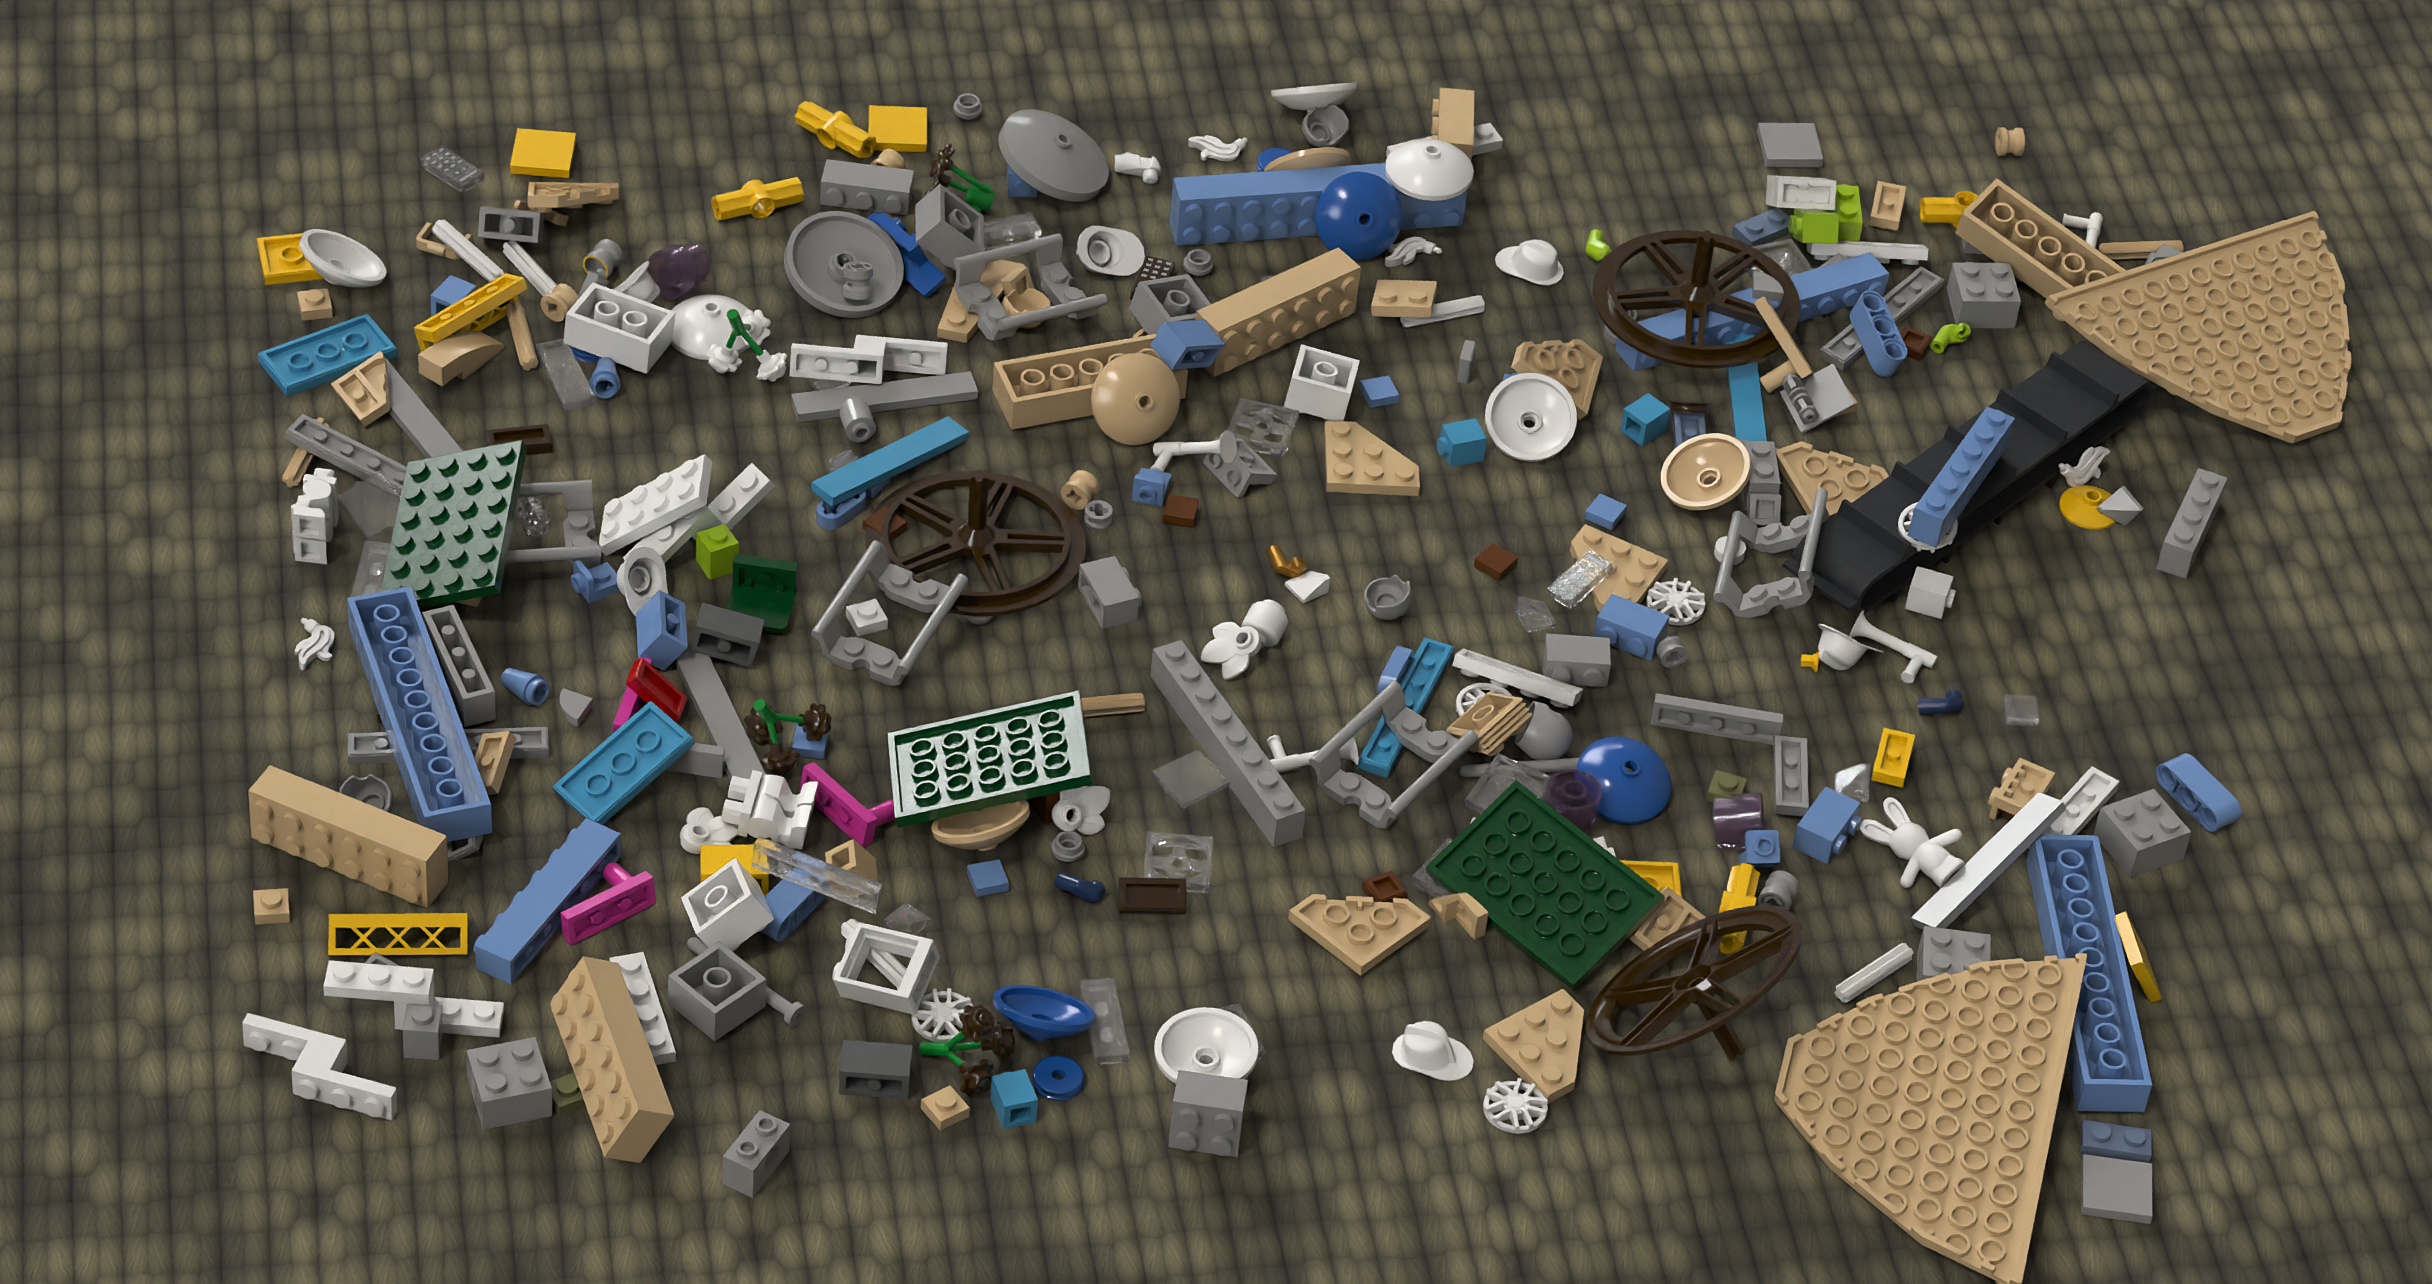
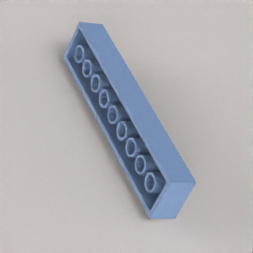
(1280, 205)
(419, 714)
(2078, 917)

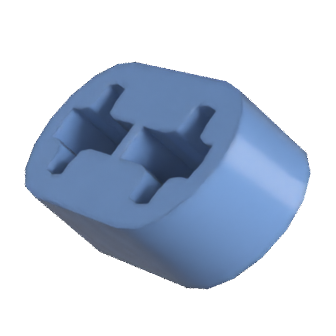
(844, 511)
(1395, 667)

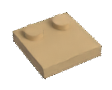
(1404, 298)

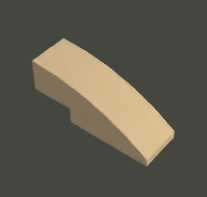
(457, 356)

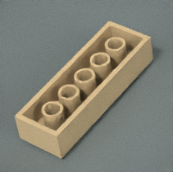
(2034, 243)
(1282, 308)
(1061, 382)
(348, 836)
(611, 1060)

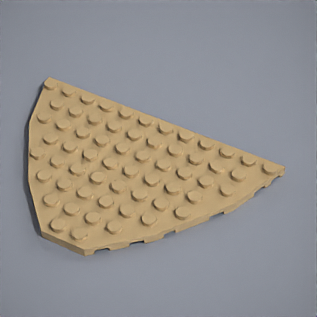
(2232, 327)
(1944, 1102)

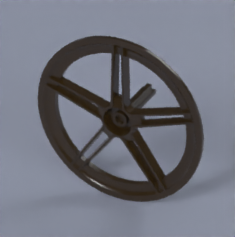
(1696, 294)
(981, 539)
(1696, 984)

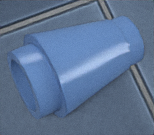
(605, 378)
(526, 686)

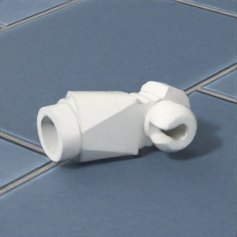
(1139, 166)

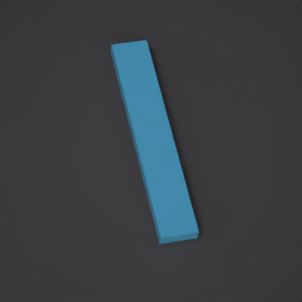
(1746, 399)
(889, 461)
(1417, 686)

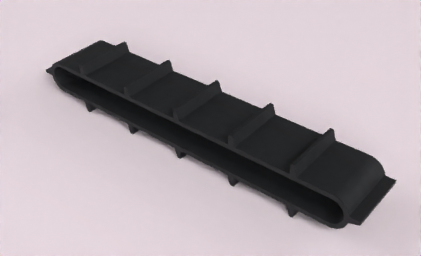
(2057, 417)

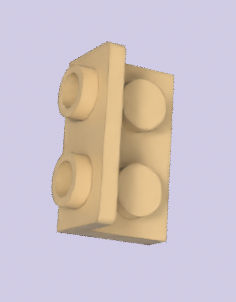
(2019, 787)

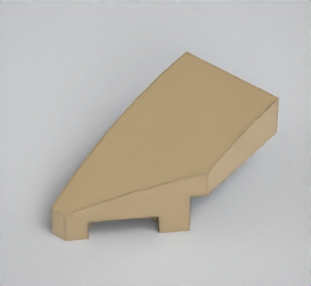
(1464, 909)

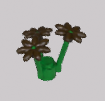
(978, 196)

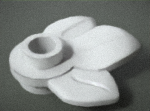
(1228, 648)
(1086, 807)
(705, 830)

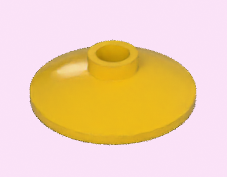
(2081, 504)

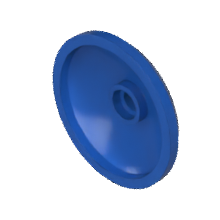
(1340, 209)
(1627, 795)
(1043, 1011)

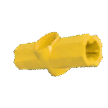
(835, 130)
(757, 199)
(1945, 209)
(1739, 893)

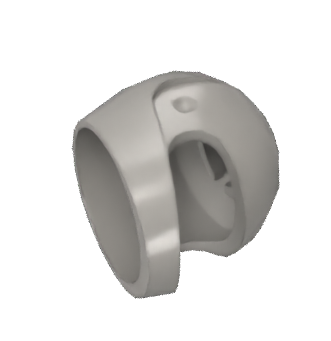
(1546, 734)

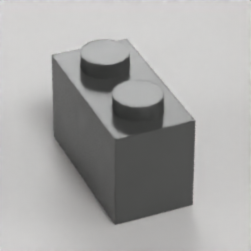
(726, 634)
(875, 1069)

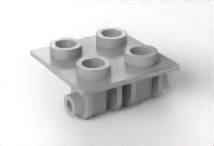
(1816, 397)

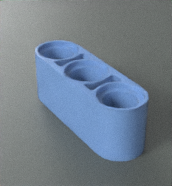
(1878, 334)
(2198, 792)
(790, 907)

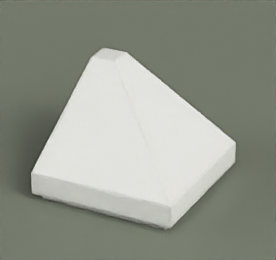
(1309, 586)

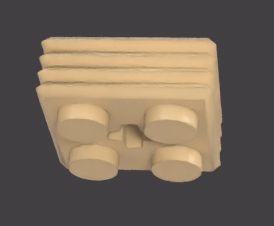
(1494, 721)

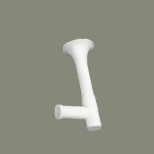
(2092, 226)
(1225, 446)
(1916, 654)
(1286, 763)

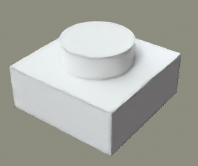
(866, 617)

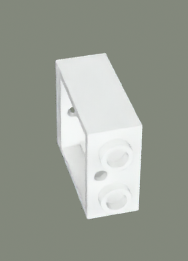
(1801, 192)
(916, 978)

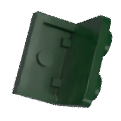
(764, 590)

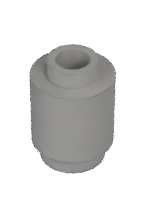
(857, 420)

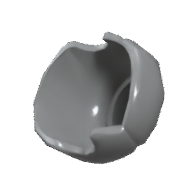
(1325, 126)
(1388, 597)
(369, 790)

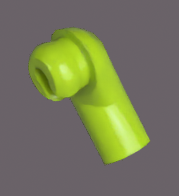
(1596, 247)
(1950, 335)

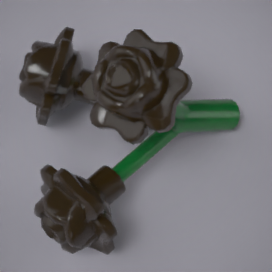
(766, 724)
(978, 1025)

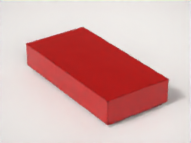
(656, 688)

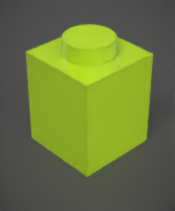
(716, 551)

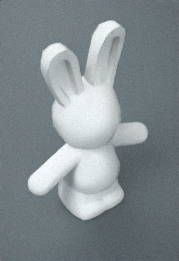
(1912, 844)

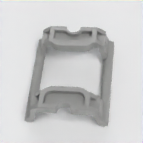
(1054, 282)
(577, 527)
(1771, 539)
(899, 587)
(1411, 732)

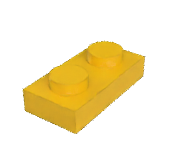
(1893, 757)

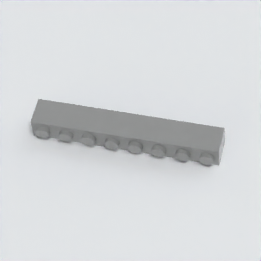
(1227, 743)

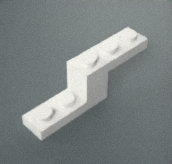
(868, 359)
(726, 508)
(412, 986)
(319, 1066)

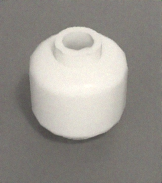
(1269, 620)

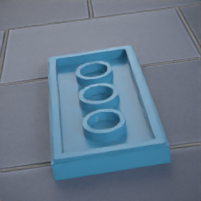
(325, 354)
(623, 764)

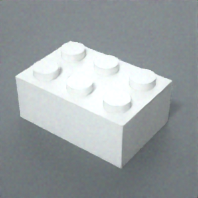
(619, 327)

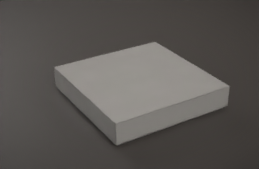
(1790, 145)
(2116, 1189)

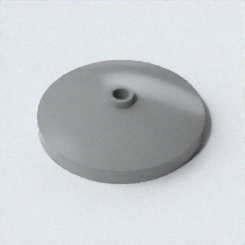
(1053, 155)
(826, 243)

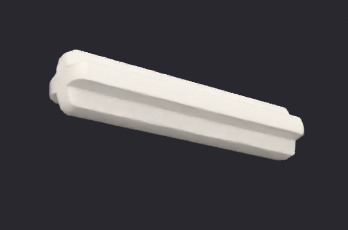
(466, 250)
(528, 267)
(1448, 310)
(882, 960)
(1873, 972)

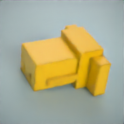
(1811, 661)

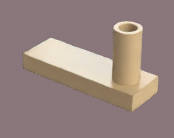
(1796, 364)

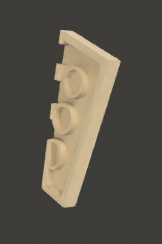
(956, 321)

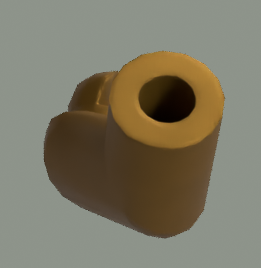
(1285, 567)

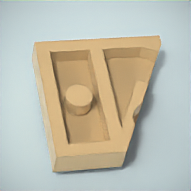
(366, 389)
(1667, 919)

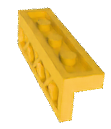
(467, 310)
(406, 921)

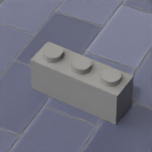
(867, 187)

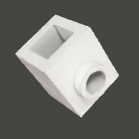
(1930, 592)

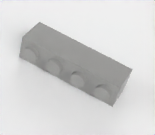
(2191, 523)
(461, 666)

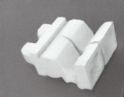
(315, 516)
(770, 808)

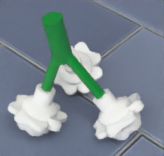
(752, 329)

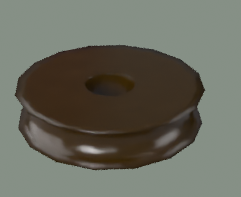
(1689, 406)

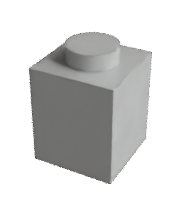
(422, 1031)

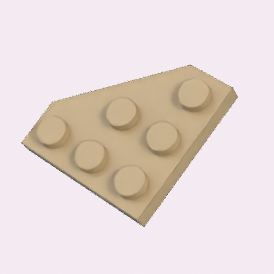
(550, 195)
(1571, 364)
(1364, 463)
(1838, 474)
(1633, 571)
(1358, 928)
(1542, 1043)

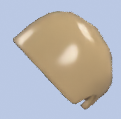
(1022, 303)

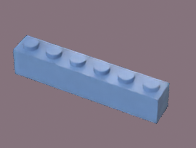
(1961, 477)
(536, 910)

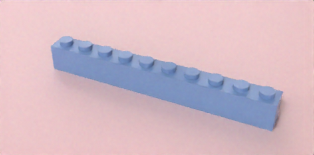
(1819, 293)

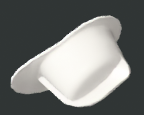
(1110, 251)
(1532, 261)
(640, 285)
(641, 577)
(1839, 649)
(1431, 1052)

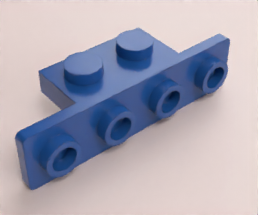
(917, 268)

